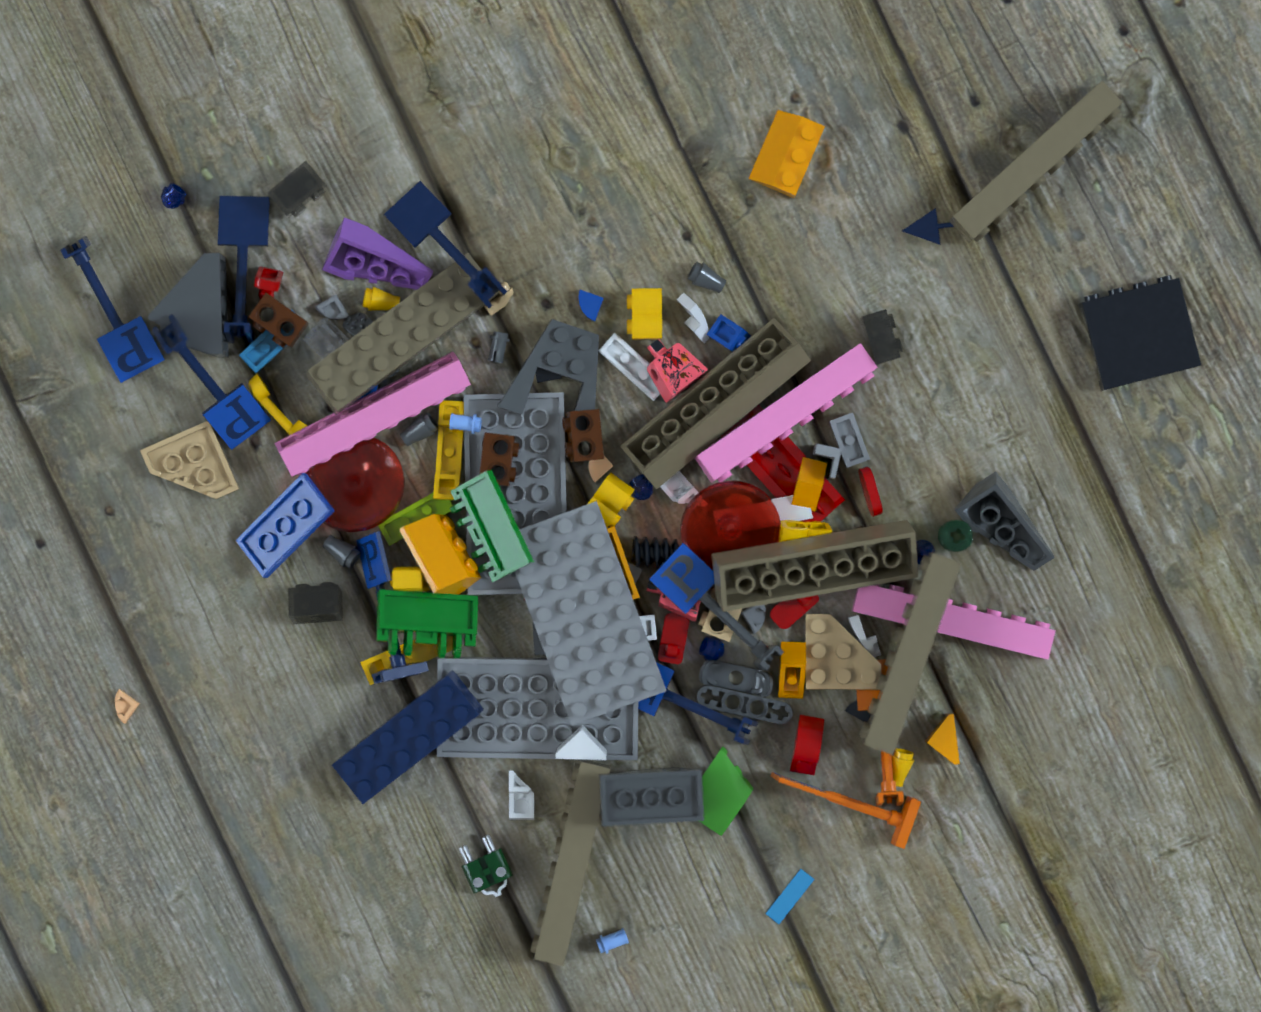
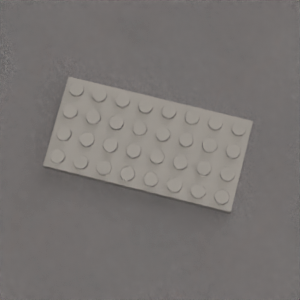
(540, 467)
(586, 615)
(526, 713)

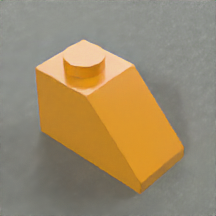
(792, 670)

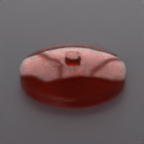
(360, 485)
(729, 519)

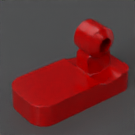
(268, 281)
(789, 611)
(673, 638)

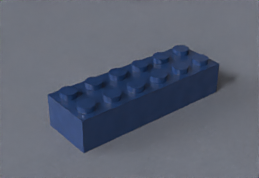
(407, 737)

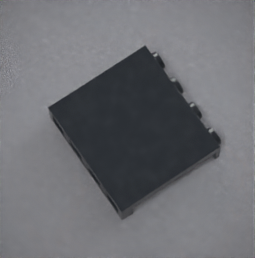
(1140, 332)

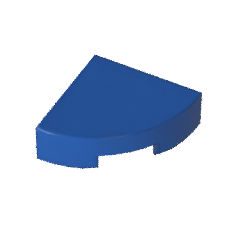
(590, 304)

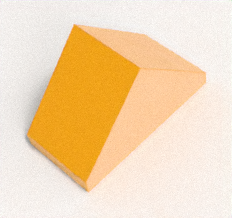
(809, 483)
(944, 739)

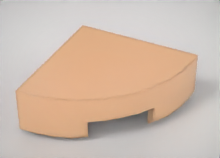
(598, 468)
(125, 705)

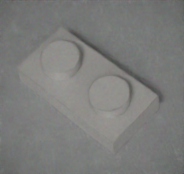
(849, 440)

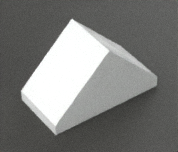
(581, 746)

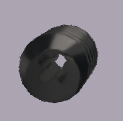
(652, 552)

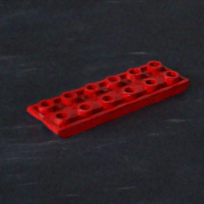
(780, 469)

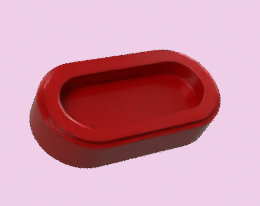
(870, 491)

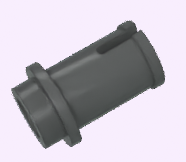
(498, 346)

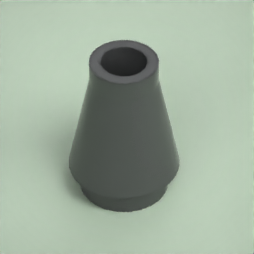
(705, 277)
(419, 429)
(342, 551)

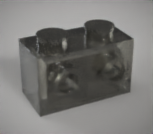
(298, 190)
(880, 337)
(315, 603)

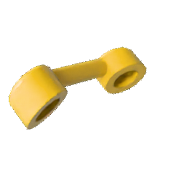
(260, 393)

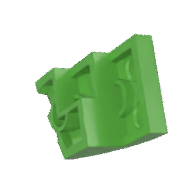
(723, 792)

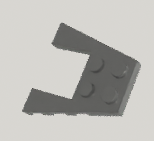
(564, 352)

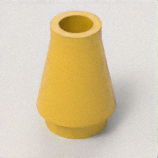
(379, 300)
(901, 764)

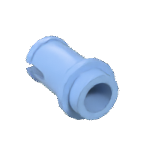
(465, 423)
(611, 941)

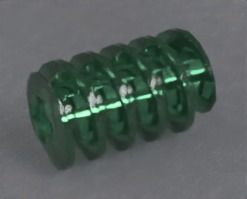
(963, 530)

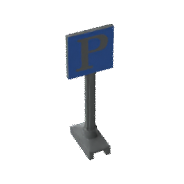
(686, 580)

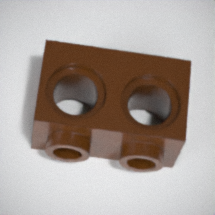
(281, 316)
(591, 435)
(490, 459)

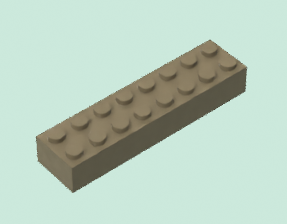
(1042, 156)
(396, 337)
(715, 403)
(815, 565)
(911, 652)
(571, 866)

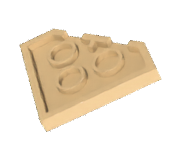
(193, 461)
(836, 657)

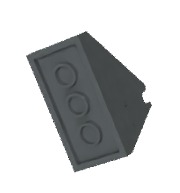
(199, 306)
(651, 796)

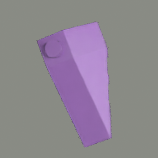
(367, 255)

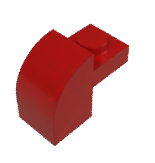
(807, 745)

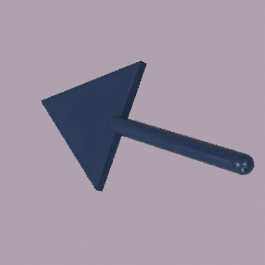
(927, 227)

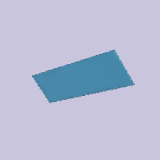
(789, 896)

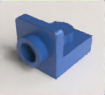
(728, 333)

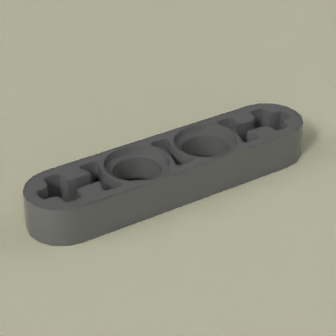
(744, 706)

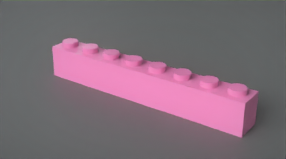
(786, 413)
(373, 414)
(962, 621)

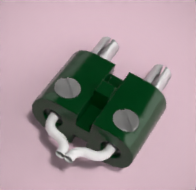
(486, 869)

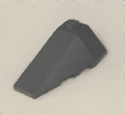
(997, 515)

